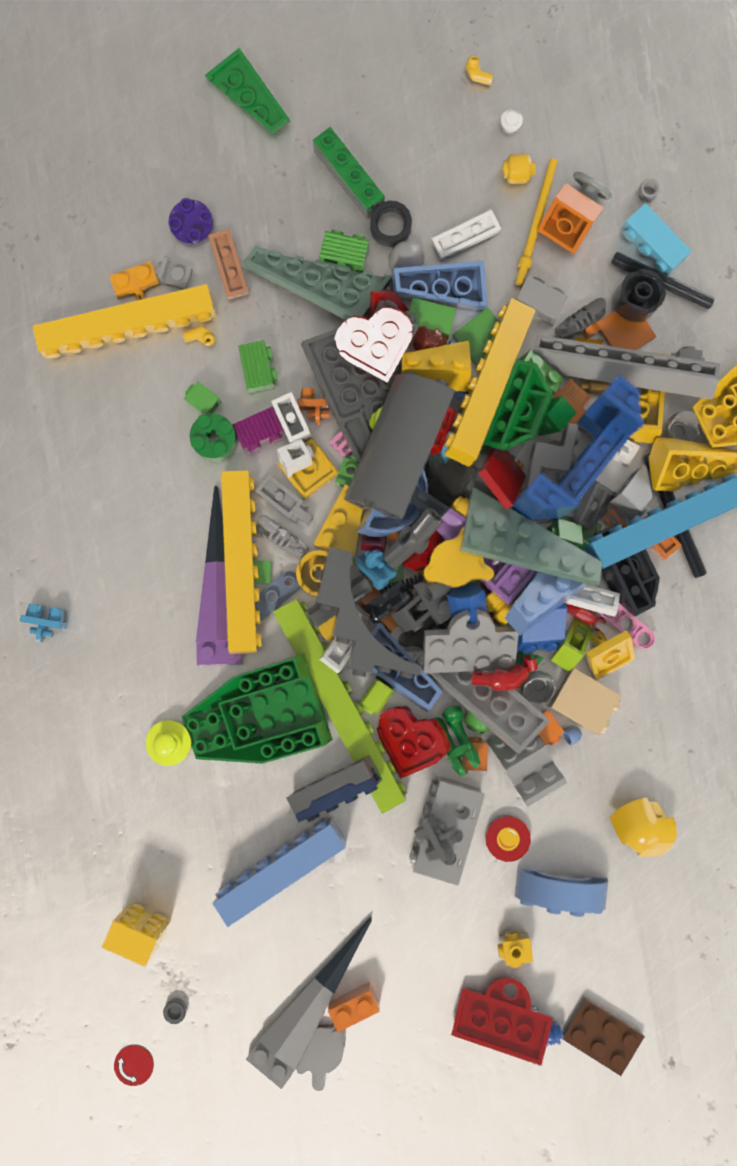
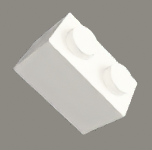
(291, 418)

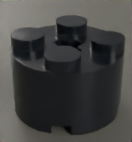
(639, 295)

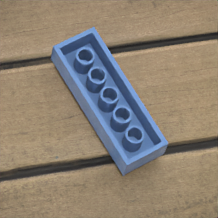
(279, 871)

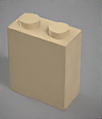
(585, 701)

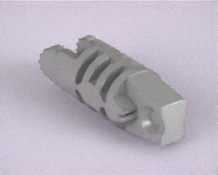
(281, 537)

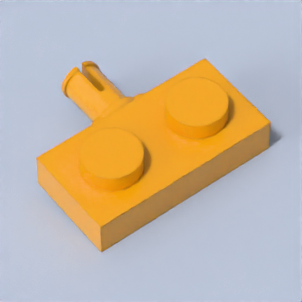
(134, 280)

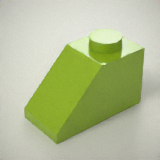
(574, 645)

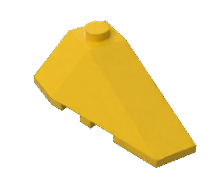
(652, 413)

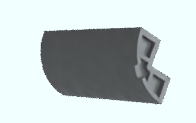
(399, 444)

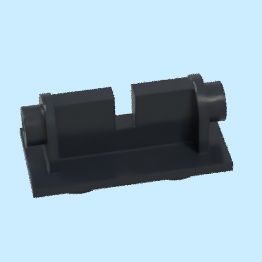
(388, 602)

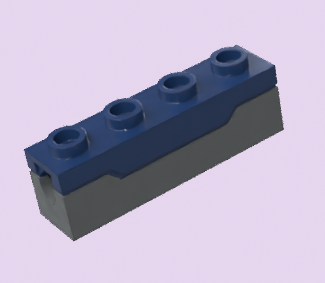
(334, 789)

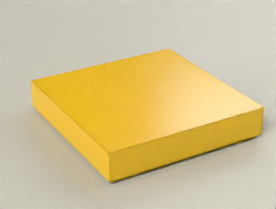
(315, 476)

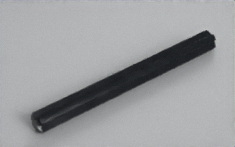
(685, 538)

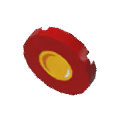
(507, 838)

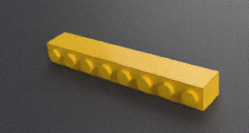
(124, 321)
(489, 383)
(239, 562)

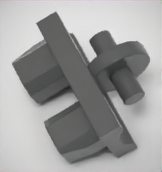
(439, 836)

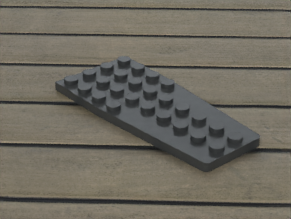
(348, 390)

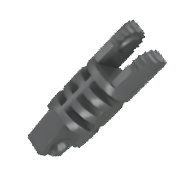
(581, 319)

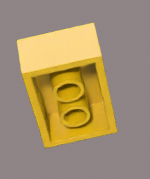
(136, 934)

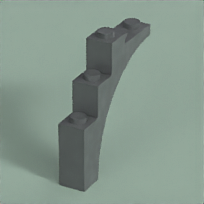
(348, 626)

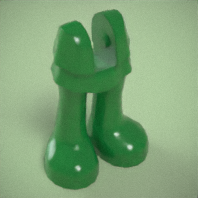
(453, 717)

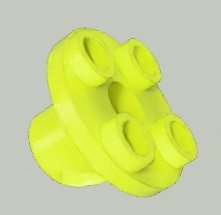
(168, 742)

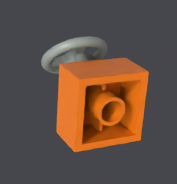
(574, 212)

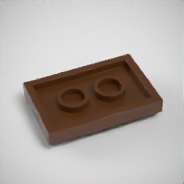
(602, 1036)

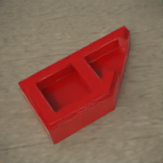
(385, 295)

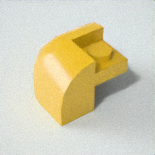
(644, 827)

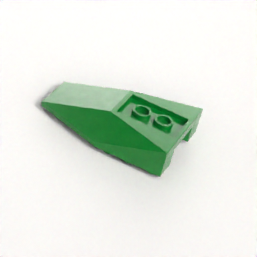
(260, 716)

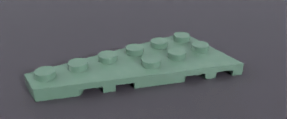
(320, 282)
(515, 540)

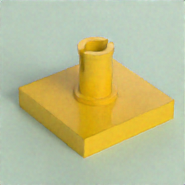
(609, 654)

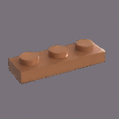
(228, 264)

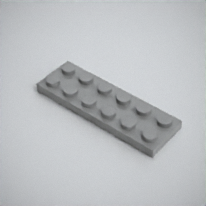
(501, 711)

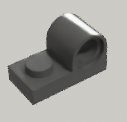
(435, 599)

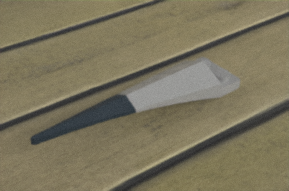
(286, 1041)

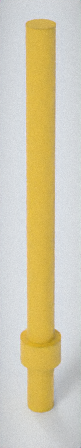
(525, 261)

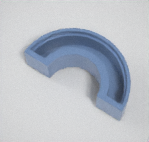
(380, 525)
(560, 893)

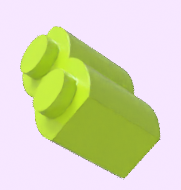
(376, 696)

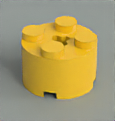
(307, 567)

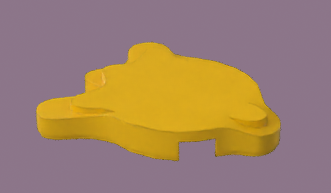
(455, 567)

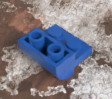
(465, 598)

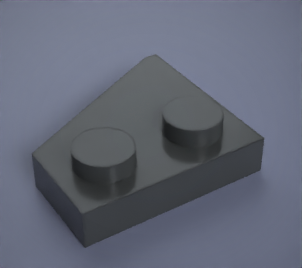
(593, 505)

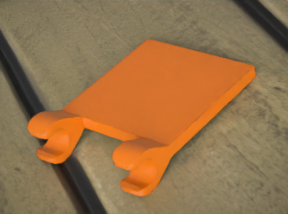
(621, 332)

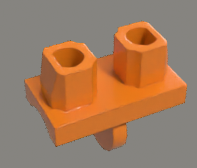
(309, 404)

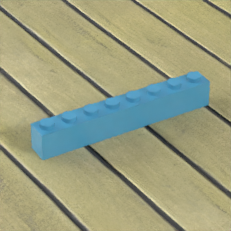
(664, 524)

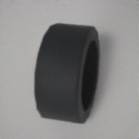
(394, 207)

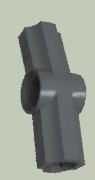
(413, 538)
(359, 588)

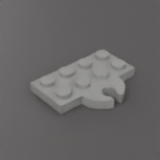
(470, 646)

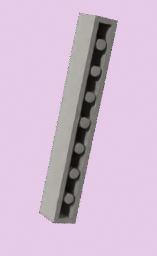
(638, 367)

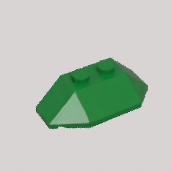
(520, 407)

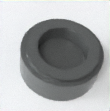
(175, 1011)

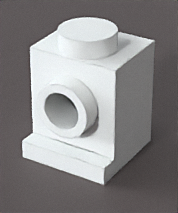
(295, 457)

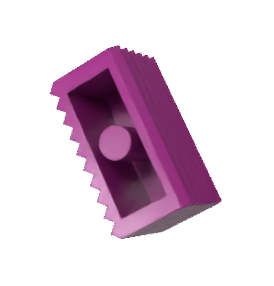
(259, 430)

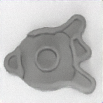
(322, 1055)

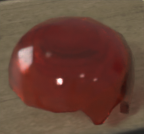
(425, 339)

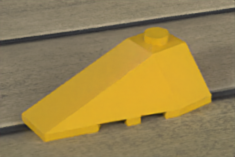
(685, 462)

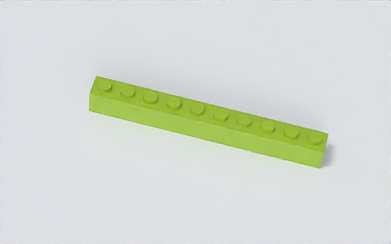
(339, 704)

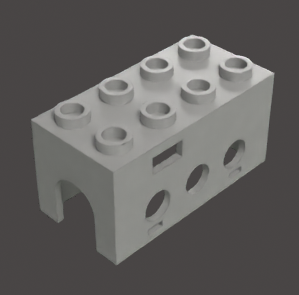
(445, 799)

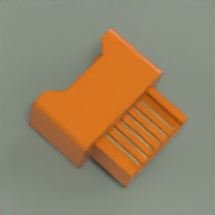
(576, 397)

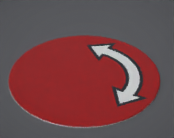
(133, 1065)

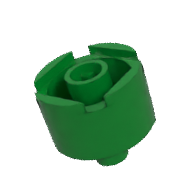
(206, 427)

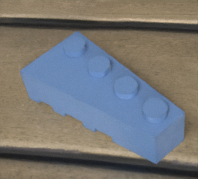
(445, 284)
(540, 599)
(420, 689)

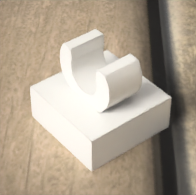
(627, 452)

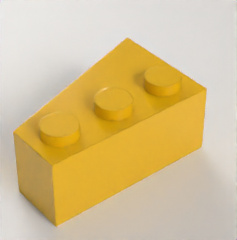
(443, 362)
(341, 527)

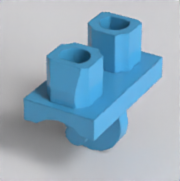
(373, 566)
(54, 620)

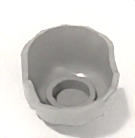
(406, 255)
(683, 426)
(538, 687)

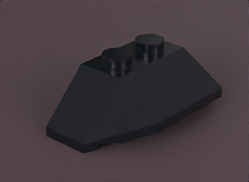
(634, 580)

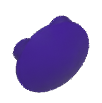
(190, 221)

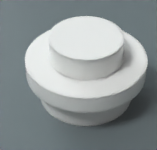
(511, 120)

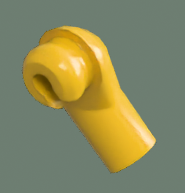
(476, 73)
(200, 334)

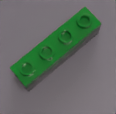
(347, 172)

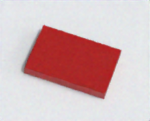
(502, 476)

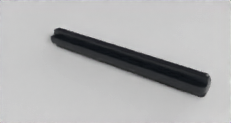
(670, 284)

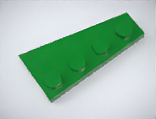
(245, 87)

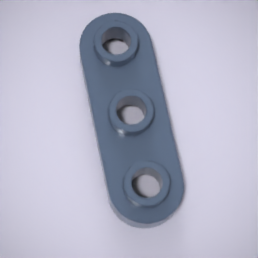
(282, 594)

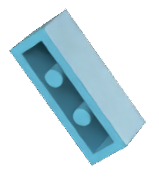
(655, 239)

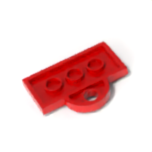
(503, 1022)

